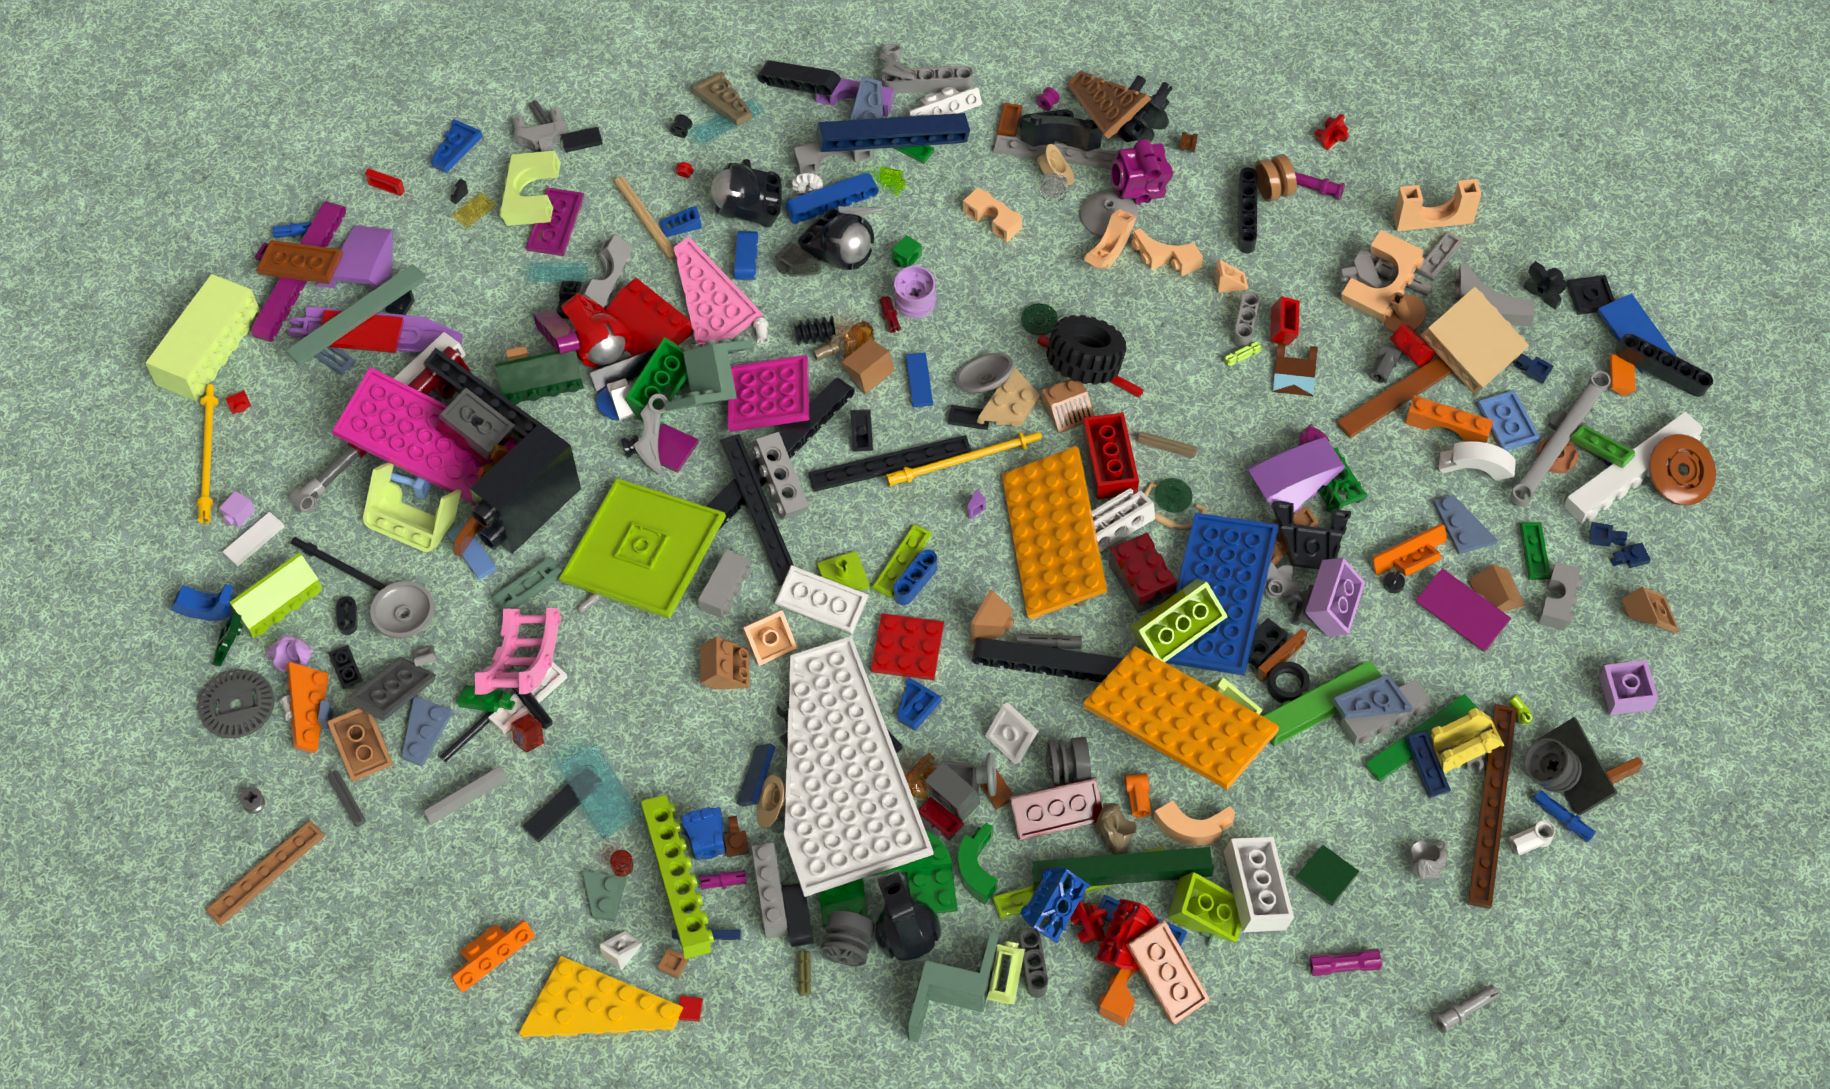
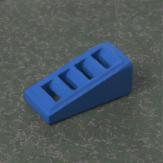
(689, 225)

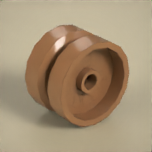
(1275, 177)

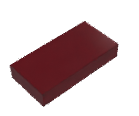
(940, 818)

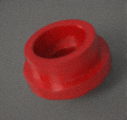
(684, 169)

